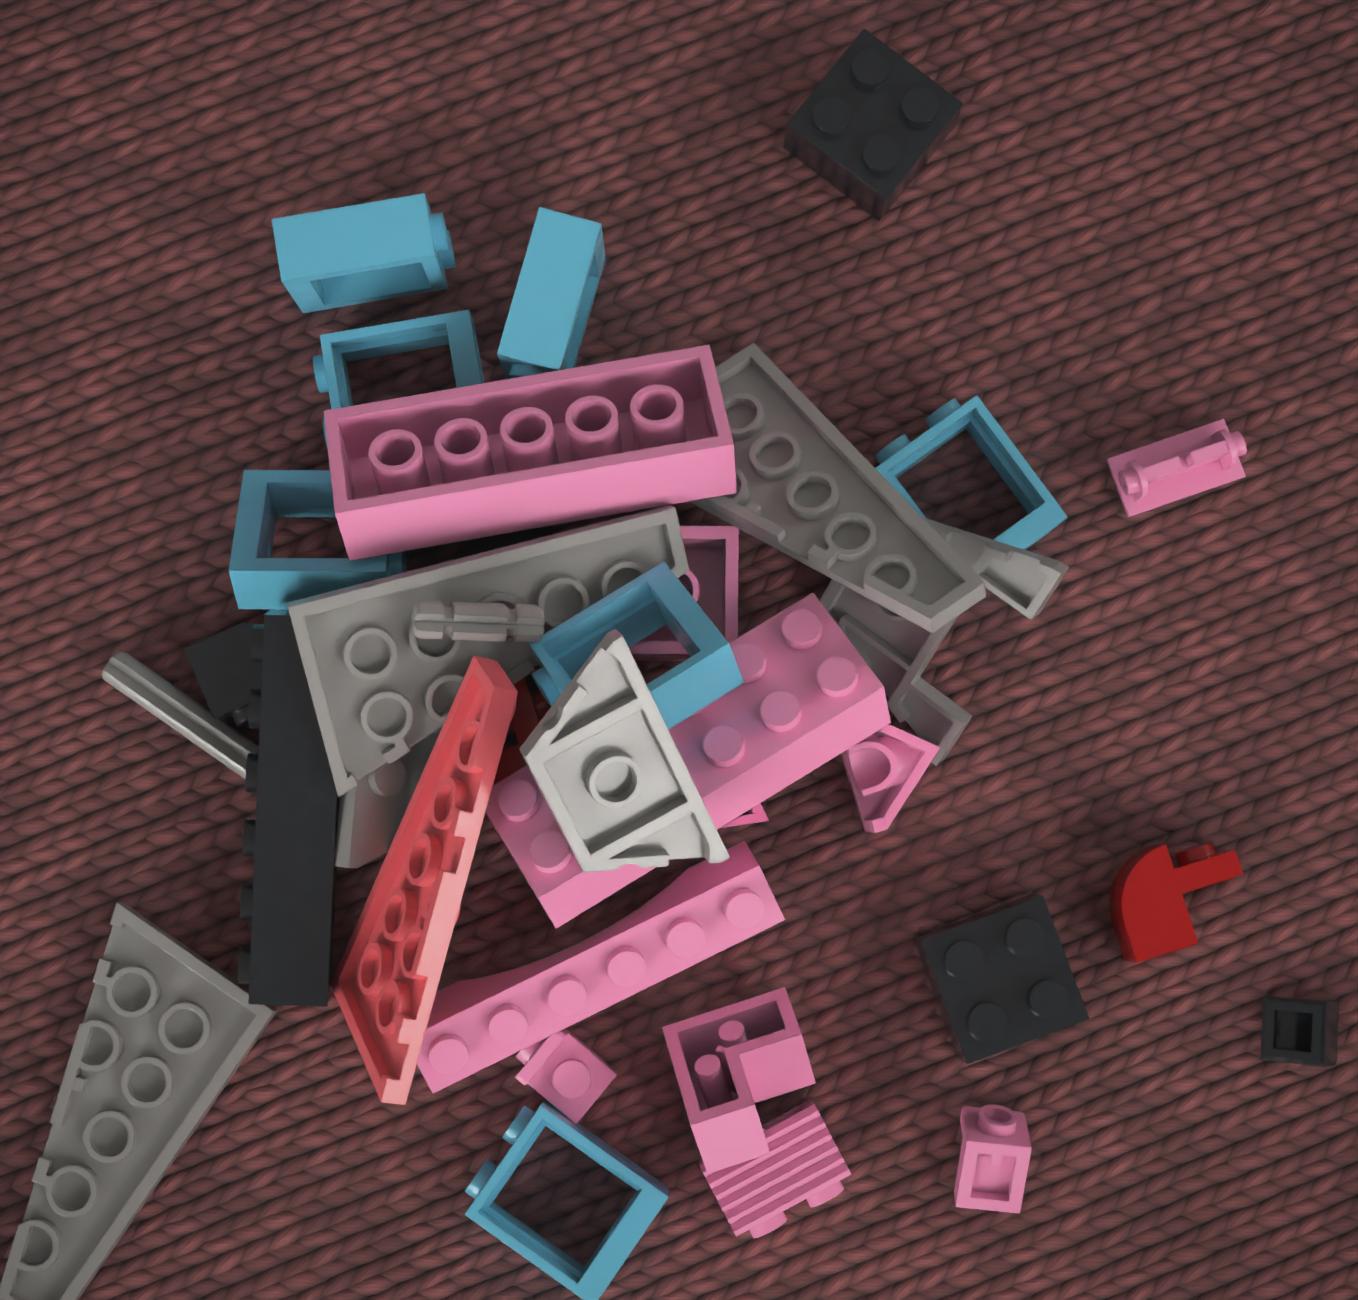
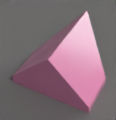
(885, 772)

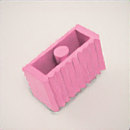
(799, 1167)

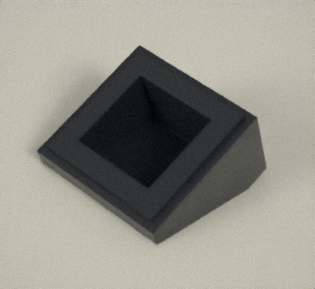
(1300, 1031)

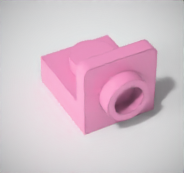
(565, 1073)
(992, 1159)

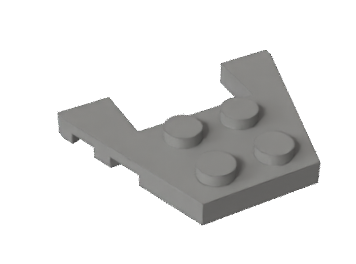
(901, 650)

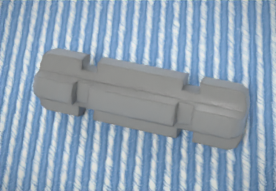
(477, 621)

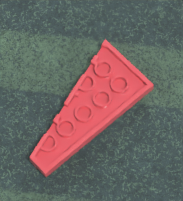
(409, 917)

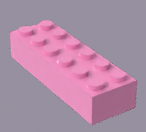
(529, 452)
(798, 708)

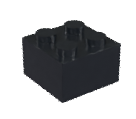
(871, 124)
(1001, 978)

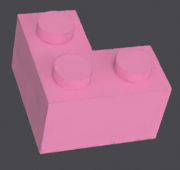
(729, 1064)

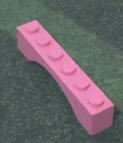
(684, 924)

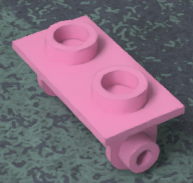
(1178, 467)

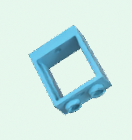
(363, 253)
(552, 295)
(397, 337)
(948, 422)
(274, 582)
(636, 612)
(593, 1278)

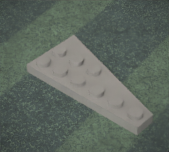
(827, 504)
(387, 689)
(136, 1086)

